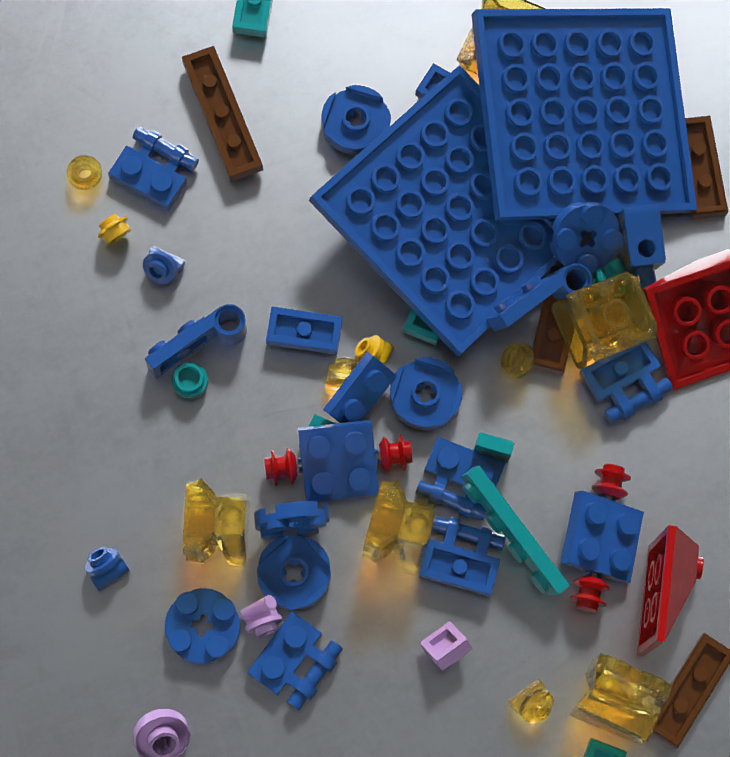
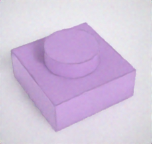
(446, 645)

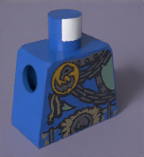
(642, 232)

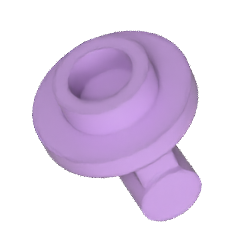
(261, 617)

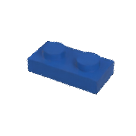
(304, 330)
(360, 390)

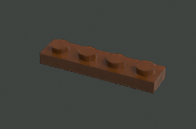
(222, 113)

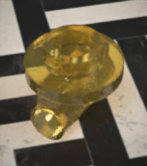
(338, 372)
(533, 702)

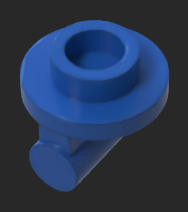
(162, 266)
(105, 566)

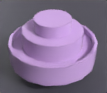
(161, 734)

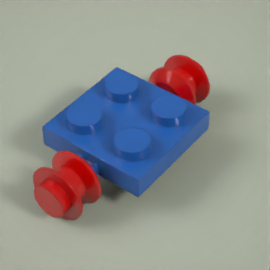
(338, 460)
(601, 537)

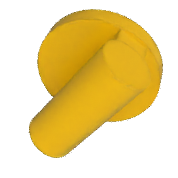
(376, 347)

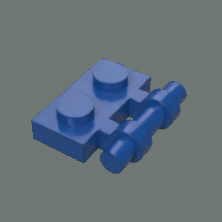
(149, 178)
(614, 373)
(448, 463)
(458, 565)
(285, 654)

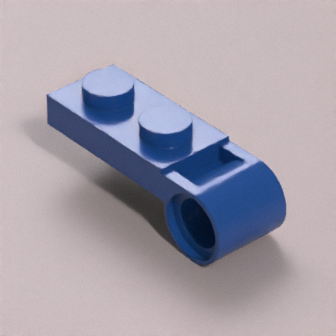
(536, 291)
(193, 336)

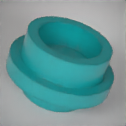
(189, 380)

